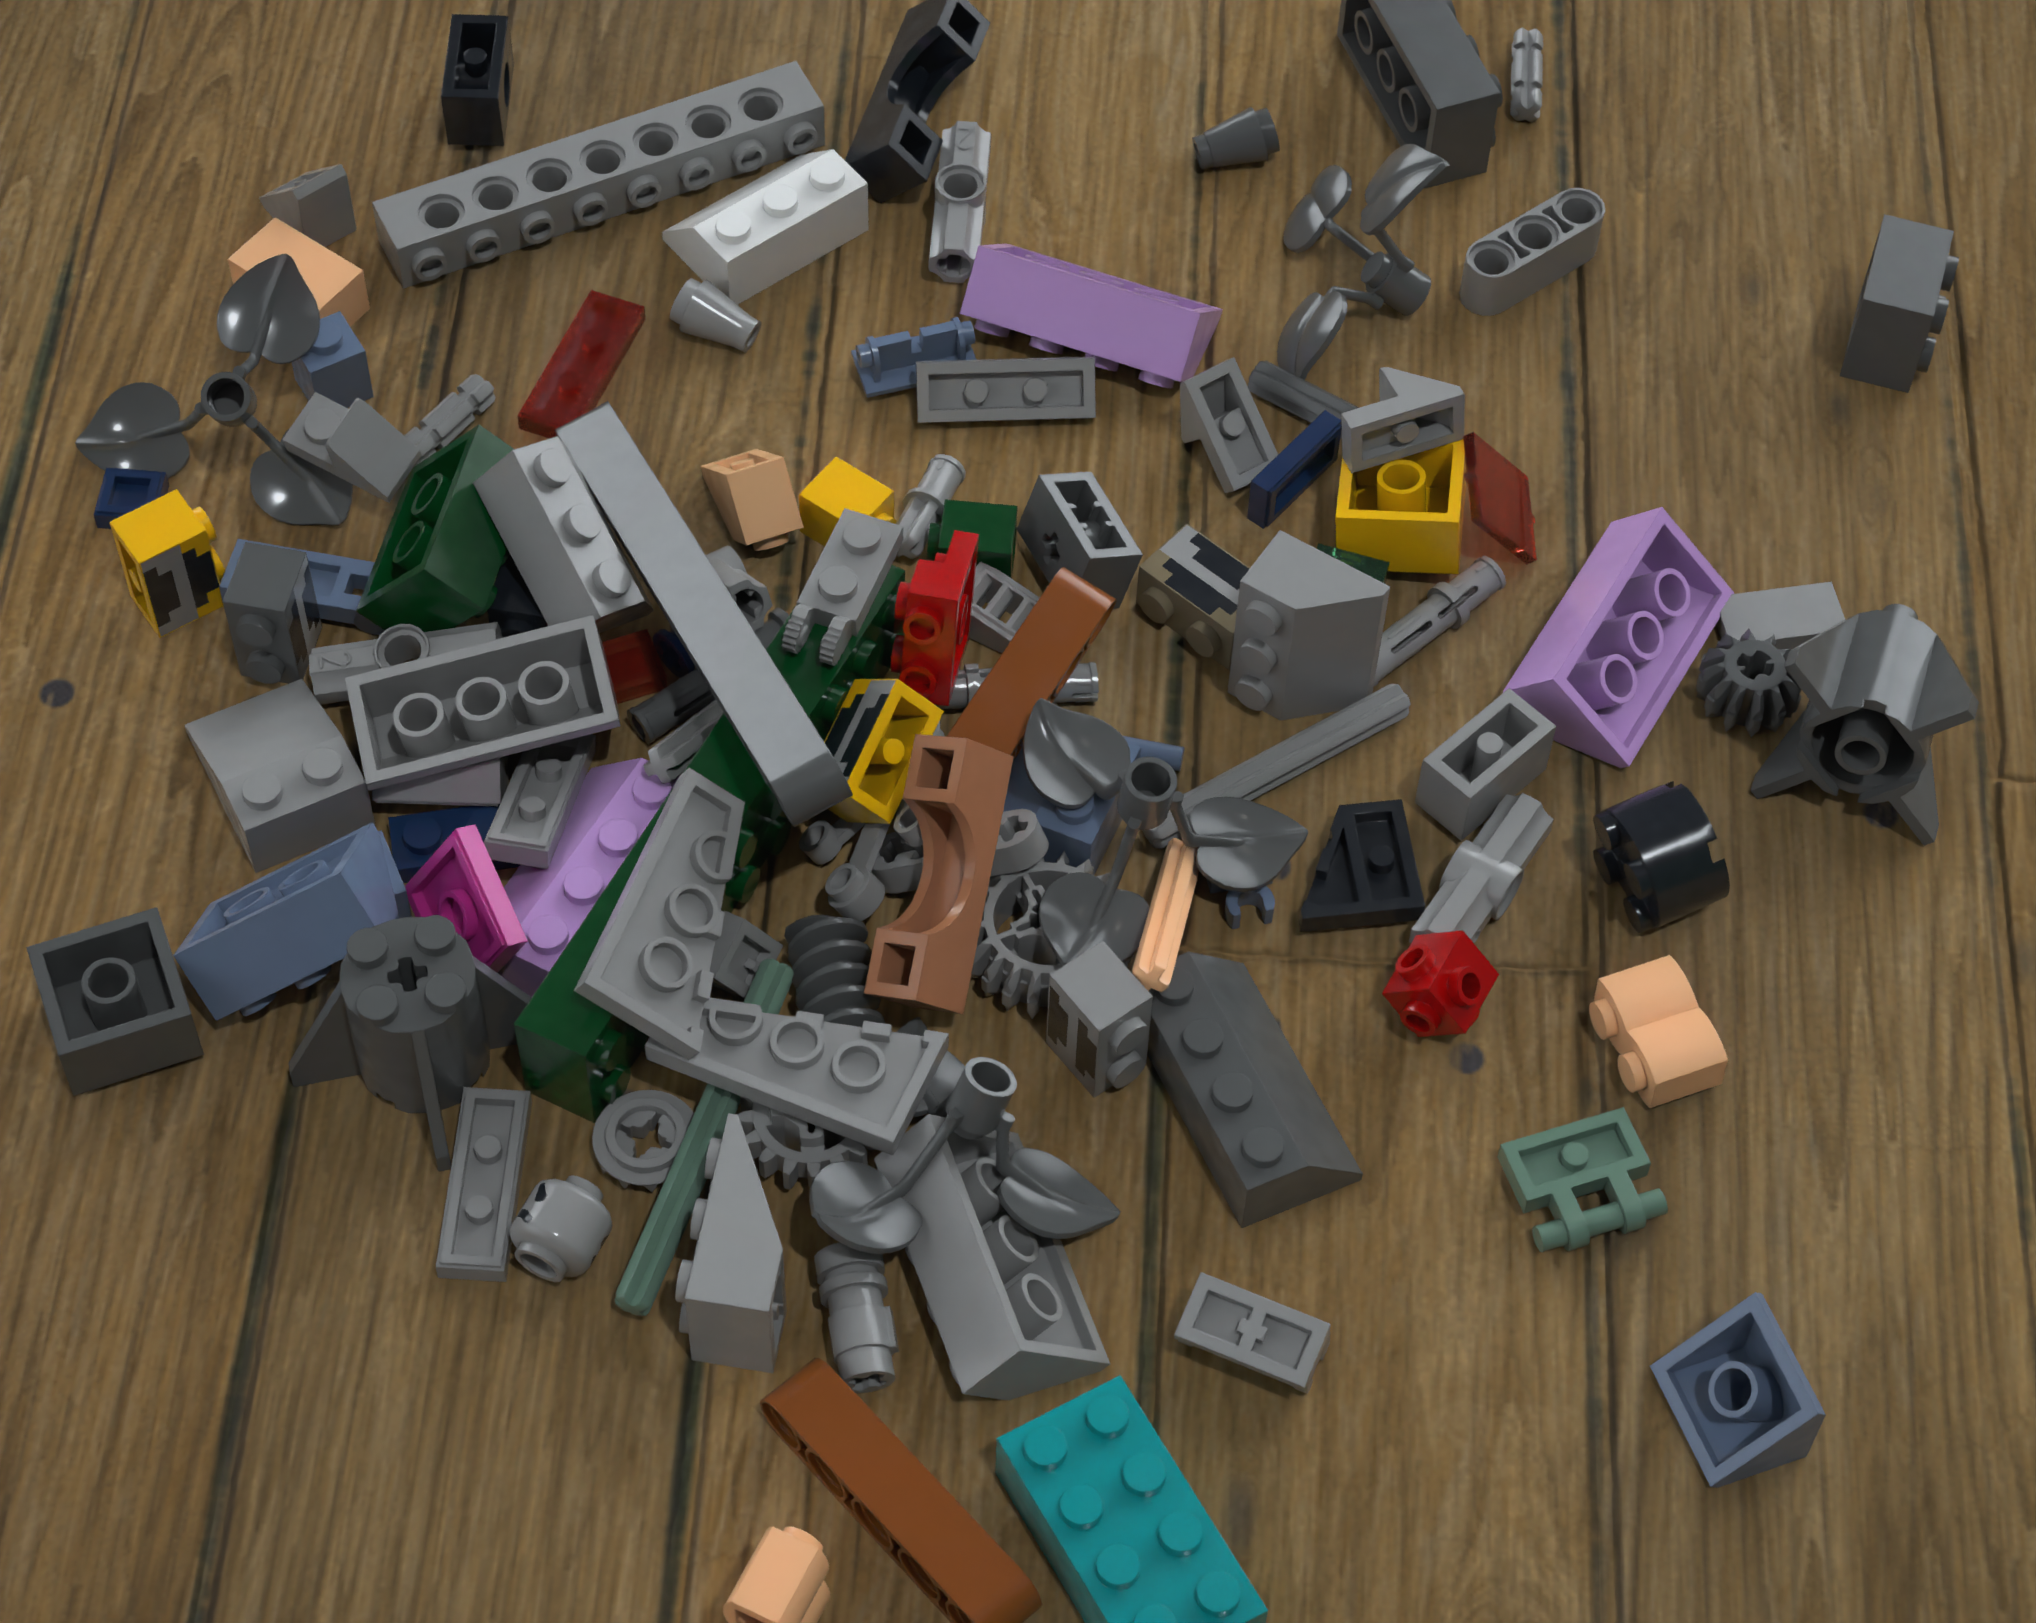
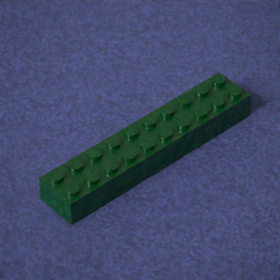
(577, 1049)

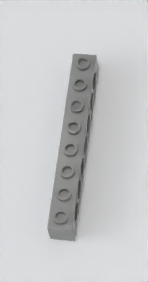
(599, 174)

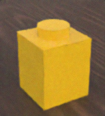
(839, 488)

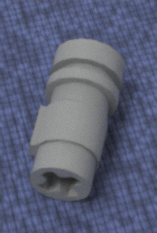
(858, 1322)

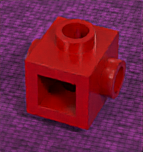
(1440, 984)

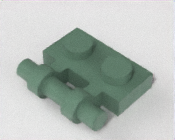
(1577, 1161)

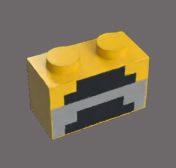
(169, 561)
(875, 744)

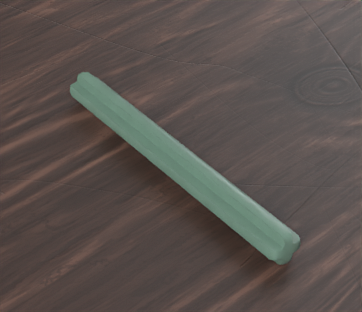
(687, 1173)

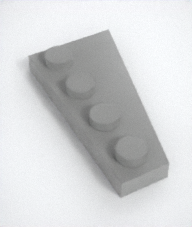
(664, 928)
(819, 1071)

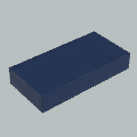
(1294, 469)

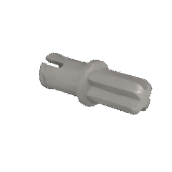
(926, 502)

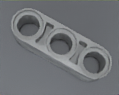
(1531, 251)

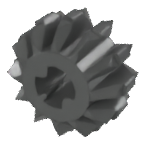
(1747, 683)

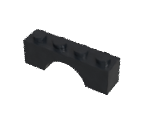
(931, 49)

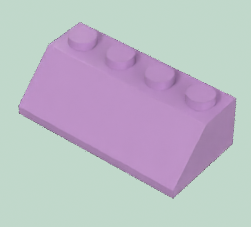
(1089, 313)
(1622, 637)
(599, 834)

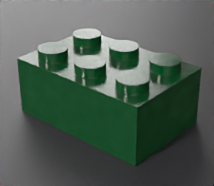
(440, 542)

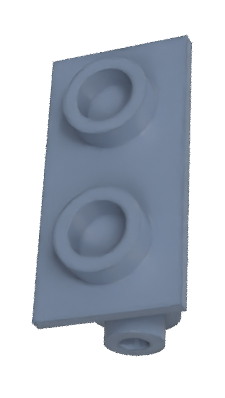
(889, 361)

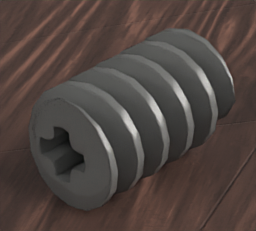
(832, 969)

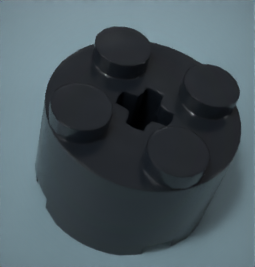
(1660, 855)

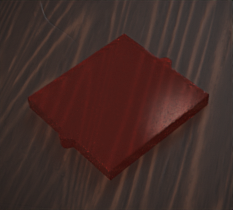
(1499, 498)

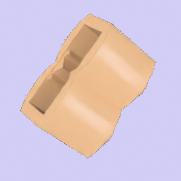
(1659, 1031)
(781, 1581)

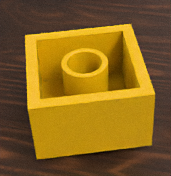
(1406, 510)

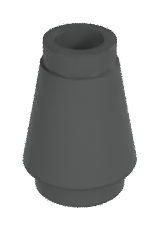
(1238, 140)

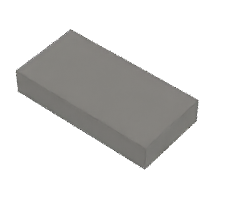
(1788, 613)

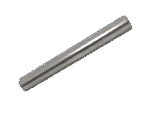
(1294, 755)

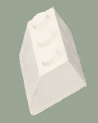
(774, 224)

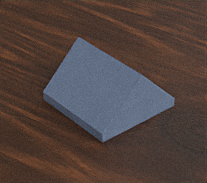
(1740, 1395)

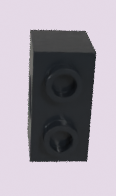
(477, 80)

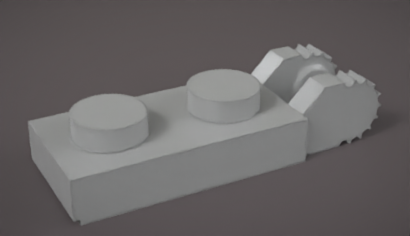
(844, 583)

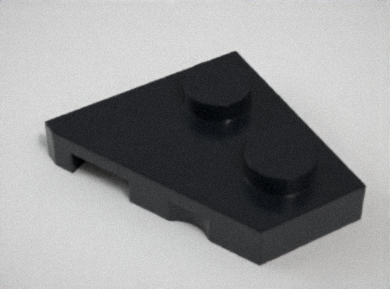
(1365, 871)

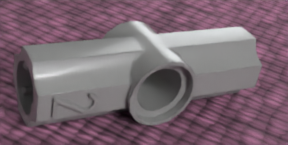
(959, 201)
(394, 646)
(1487, 871)

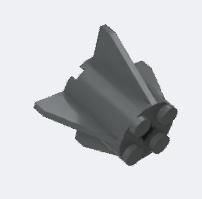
(1873, 705)
(411, 1020)

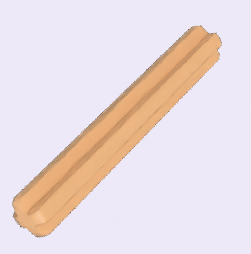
(1166, 916)

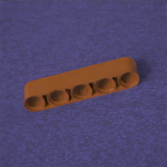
(1035, 662)
(897, 1499)

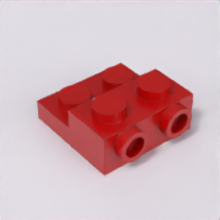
(936, 620)

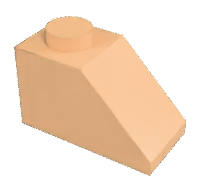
(754, 498)

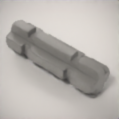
(1526, 75)
(452, 416)

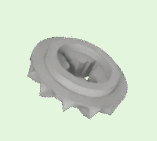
(634, 1117)

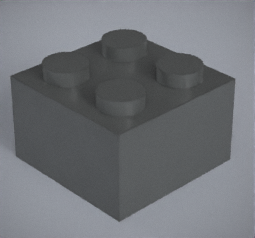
(1900, 304)
(114, 1001)

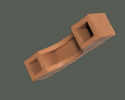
(959, 803)

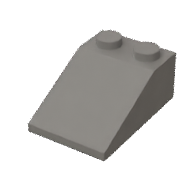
(282, 774)

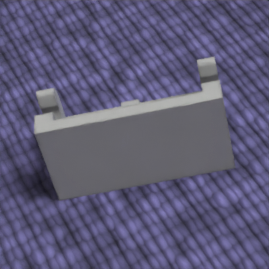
(1254, 1332)

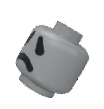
(560, 1228)

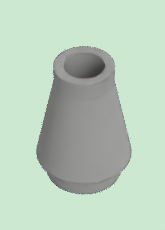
(712, 315)

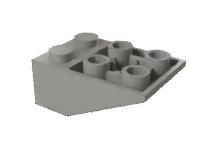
(737, 1279)

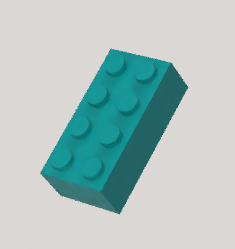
(1121, 1516)

